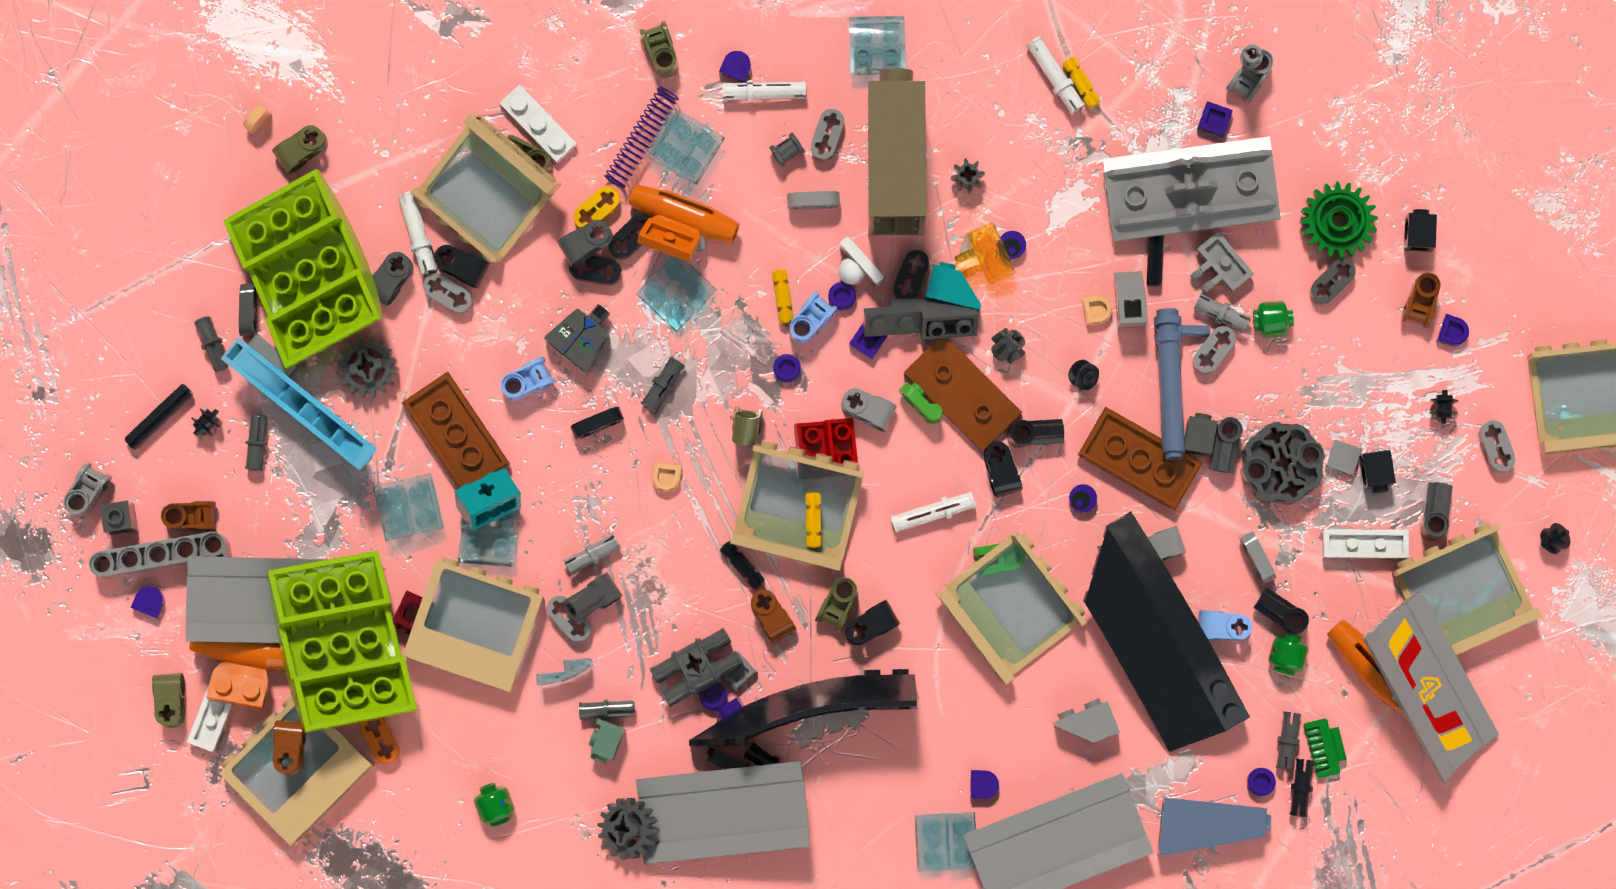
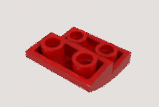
(828, 437)

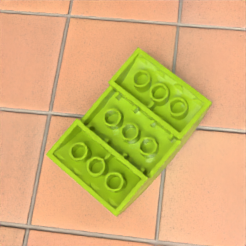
(305, 267)
(339, 641)

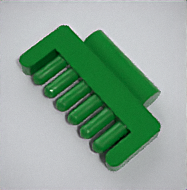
(1332, 745)

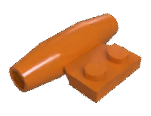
(679, 222)
(1357, 656)
(241, 672)

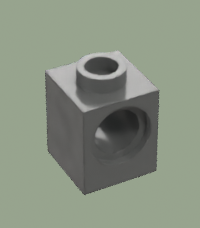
(1200, 434)
(118, 517)

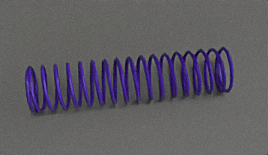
(637, 133)

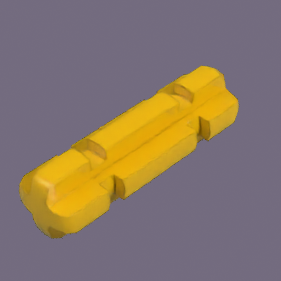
(1081, 82)
(782, 296)
(813, 519)

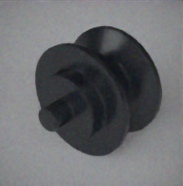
(1083, 374)
(1444, 406)
(205, 422)
(1555, 538)

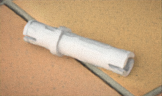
(1061, 84)
(756, 90)
(420, 244)
(965, 502)

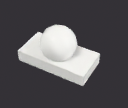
(857, 265)

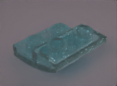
(876, 44)
(685, 146)
(676, 292)
(408, 507)
(491, 543)
(941, 841)

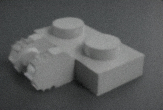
(1224, 262)

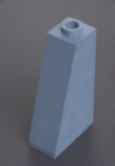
(1201, 824)

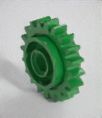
(1344, 203)

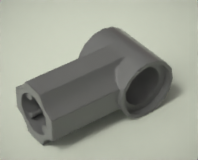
(1224, 448)
(1436, 508)
(597, 594)

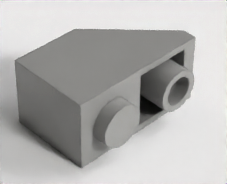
(1130, 300)
(1090, 724)

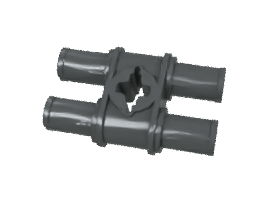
(710, 672)

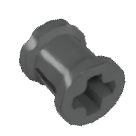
(787, 149)

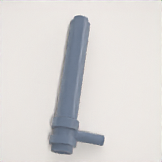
(1168, 340)

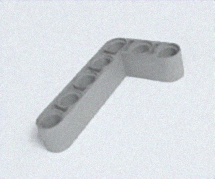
(145, 554)

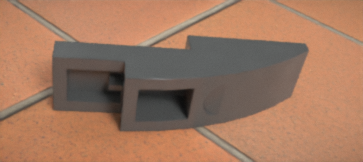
(928, 317)

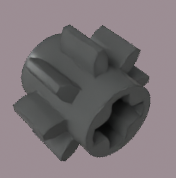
(962, 183)
(1008, 345)

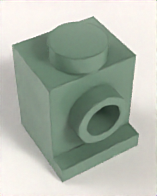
(605, 741)

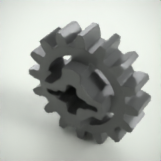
(354, 370)
(639, 822)

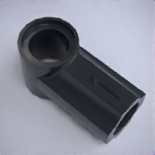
(1039, 432)
(1279, 610)

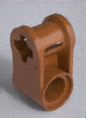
(1421, 302)
(191, 516)
(775, 620)
(288, 740)

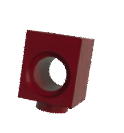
(409, 600)

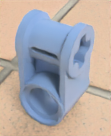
(814, 315)
(528, 379)
(1218, 625)

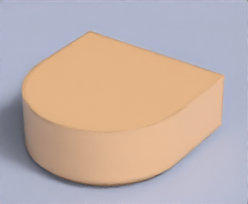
(256, 118)
(1096, 310)
(666, 476)

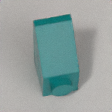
(950, 286)

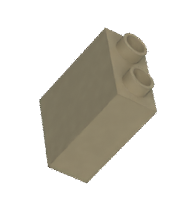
(896, 154)

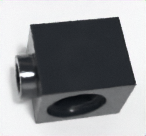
(1420, 231)
(1377, 471)

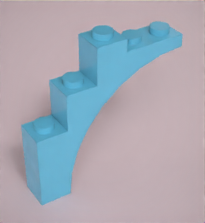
(299, 403)

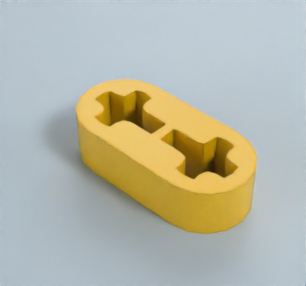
(593, 203)

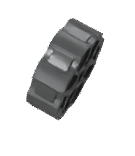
(1255, 455)

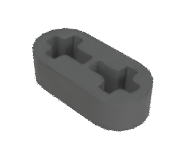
(1337, 286)
(247, 310)

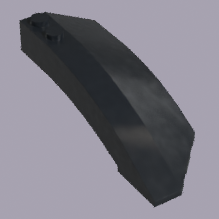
(1159, 640)
(811, 700)

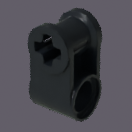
(465, 267)
(1002, 475)
(876, 622)

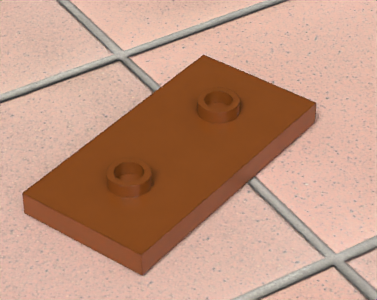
(963, 392)
(455, 431)
(1137, 459)

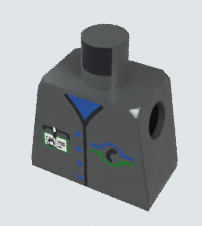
(580, 337)

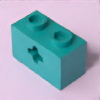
(487, 499)

